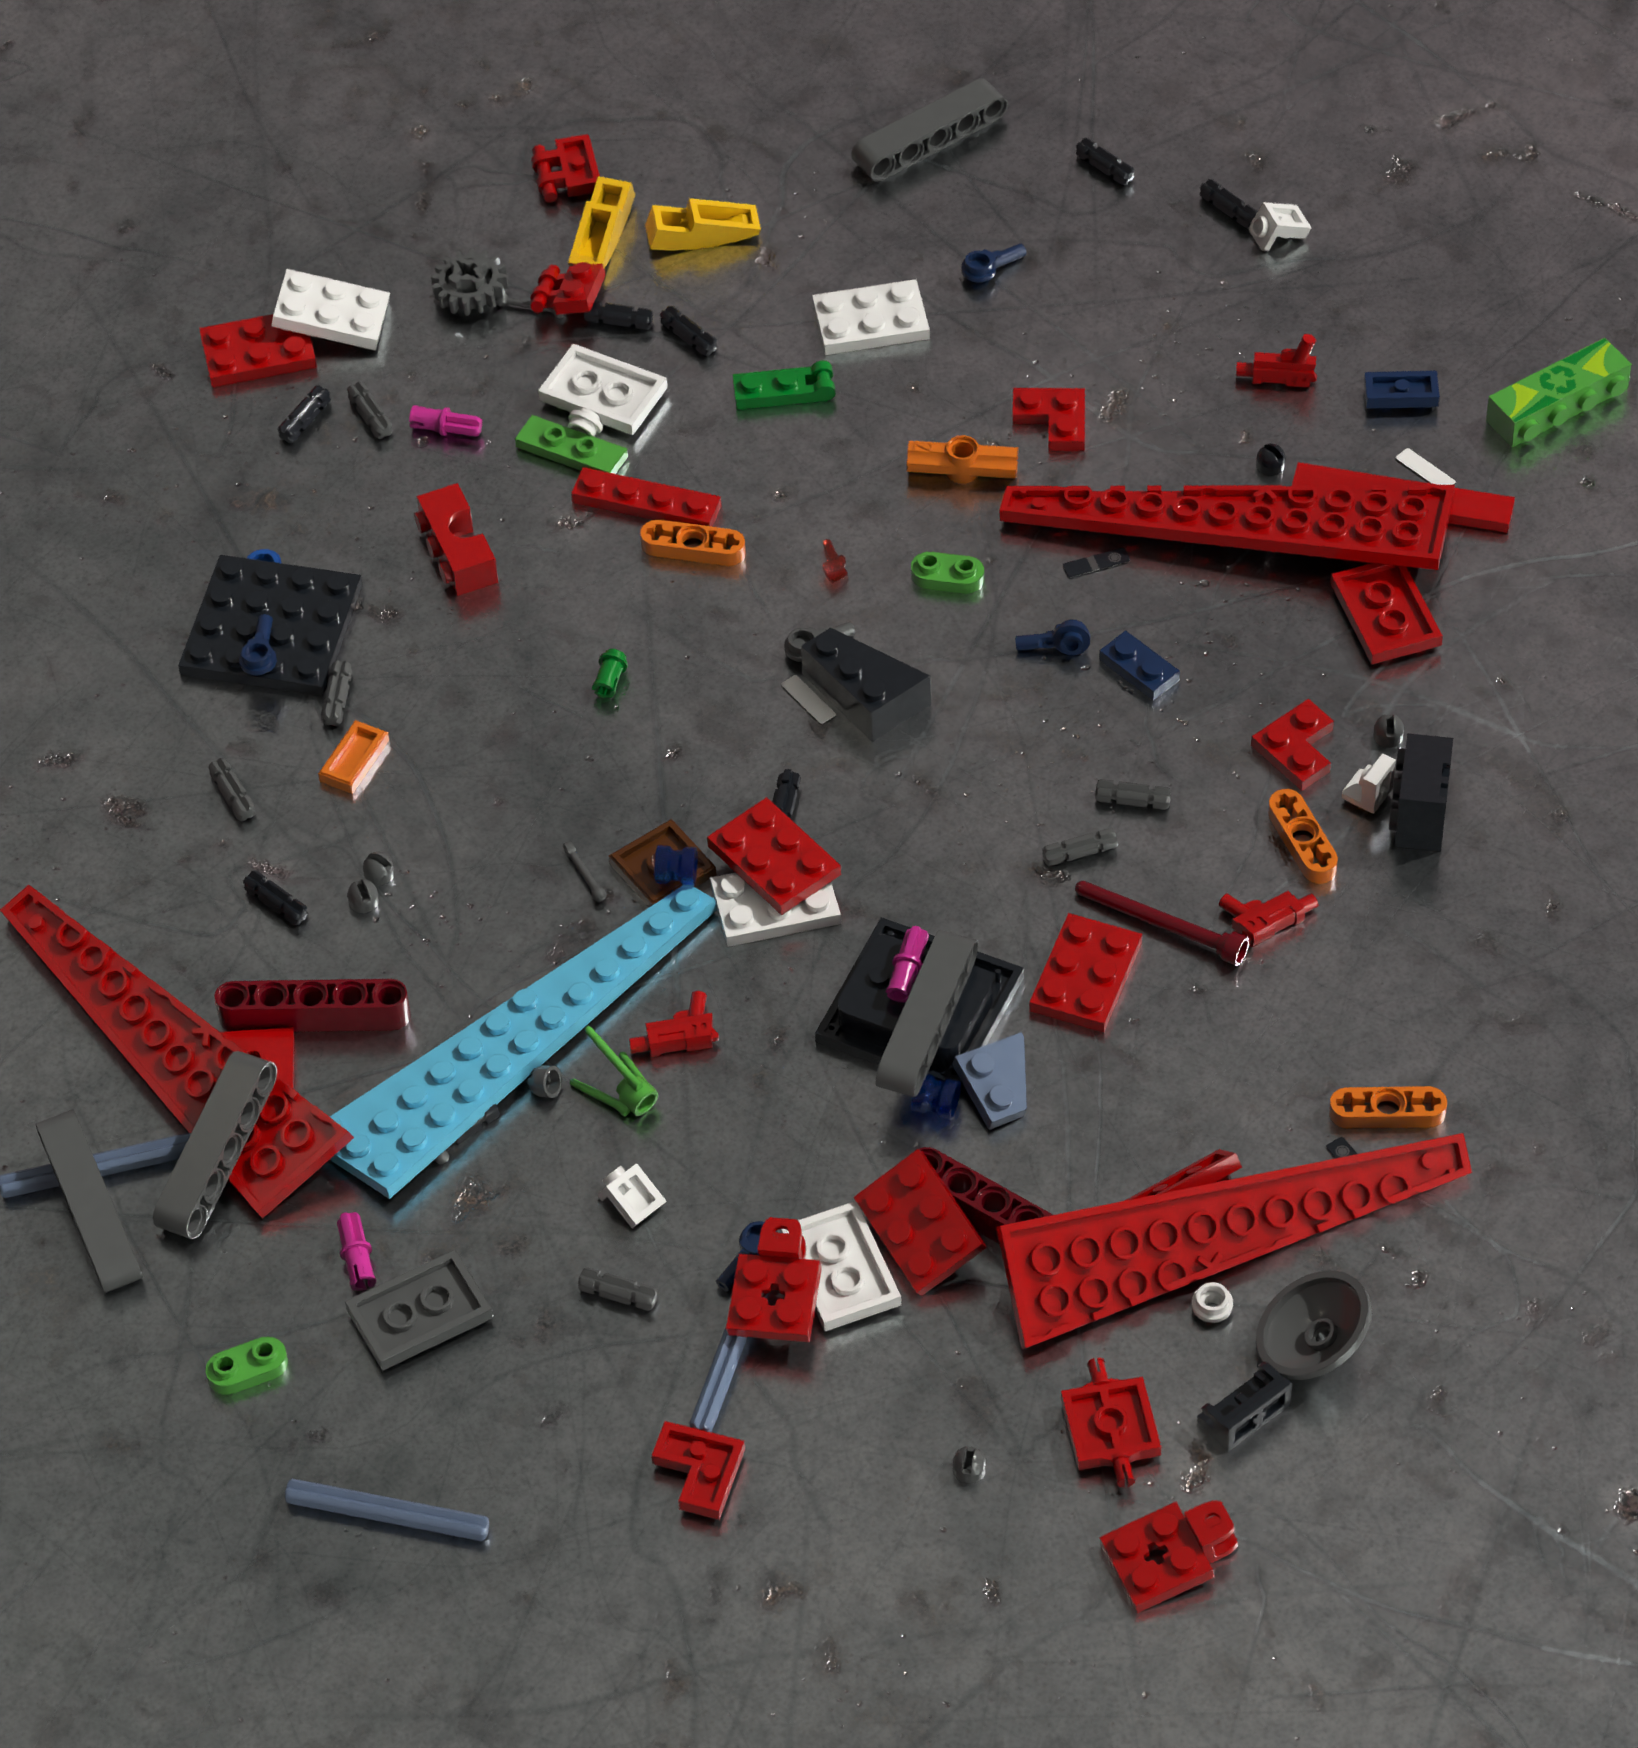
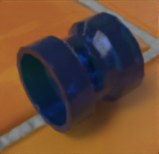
(676, 865)
(937, 1097)

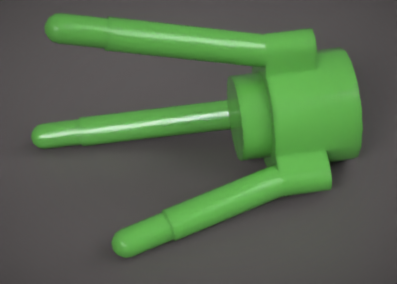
(633, 1091)

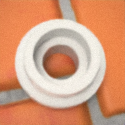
(585, 422)
(1212, 1293)

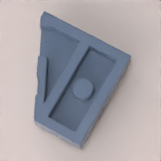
(996, 1079)

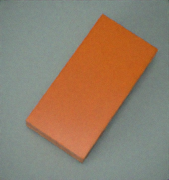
(353, 757)

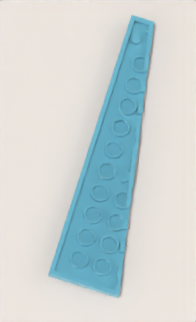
(447, 1090)

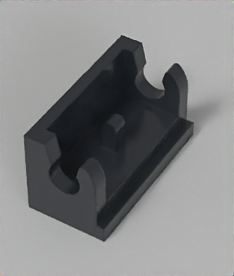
(1247, 1407)

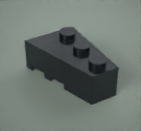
(865, 683)
(1421, 792)

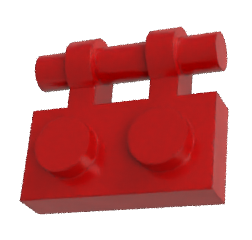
(577, 167)
(569, 291)

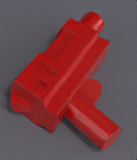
(1290, 367)
(1264, 920)
(686, 1031)

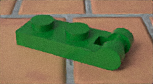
(784, 386)

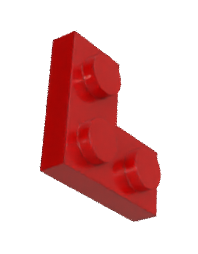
(1057, 407)
(1289, 744)
(708, 1459)

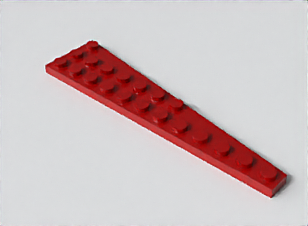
(1296, 519)
(177, 1052)
(1125, 1252)

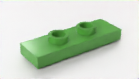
(569, 446)

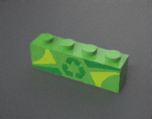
(1558, 392)

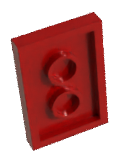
(254, 351)
(1386, 611)
(774, 856)
(1085, 972)
(920, 1222)

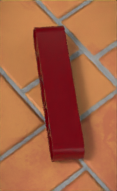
(313, 1005)
(981, 1196)

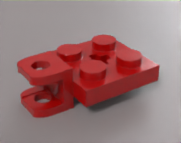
(777, 1267)
(1190, 1547)

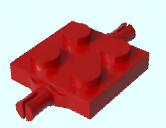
(1110, 1423)

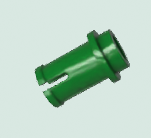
(611, 664)

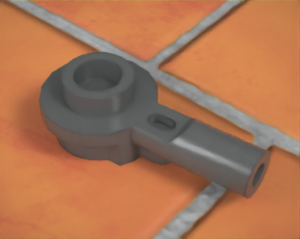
(802, 635)

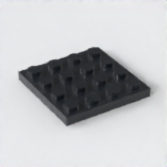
(307, 629)

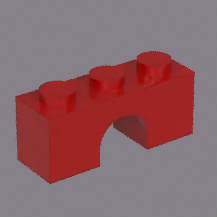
(464, 561)

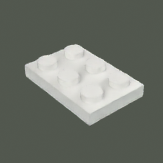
(330, 309)
(870, 317)
(610, 388)
(750, 918)
(853, 1272)

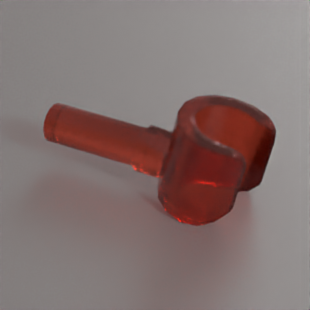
(834, 568)

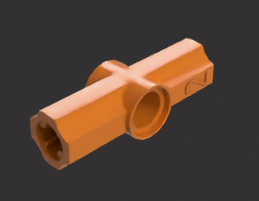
(962, 459)

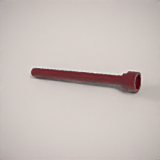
(1230, 946)

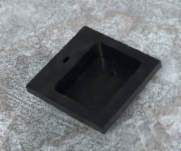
(865, 1017)

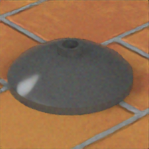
(1314, 1325)

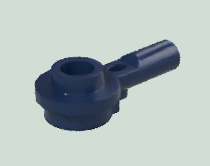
(982, 265)
(1068, 637)
(257, 655)
(749, 1245)

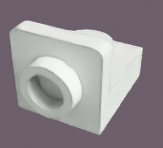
(1280, 221)
(1371, 785)
(632, 1194)

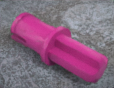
(444, 421)
(907, 964)
(355, 1251)

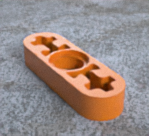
(666, 548)
(1302, 851)
(1399, 1095)

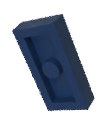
(1401, 389)
(1139, 665)

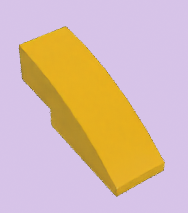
(602, 222)
(700, 225)

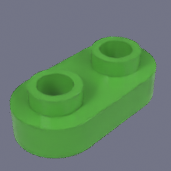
(947, 572)
(247, 1366)

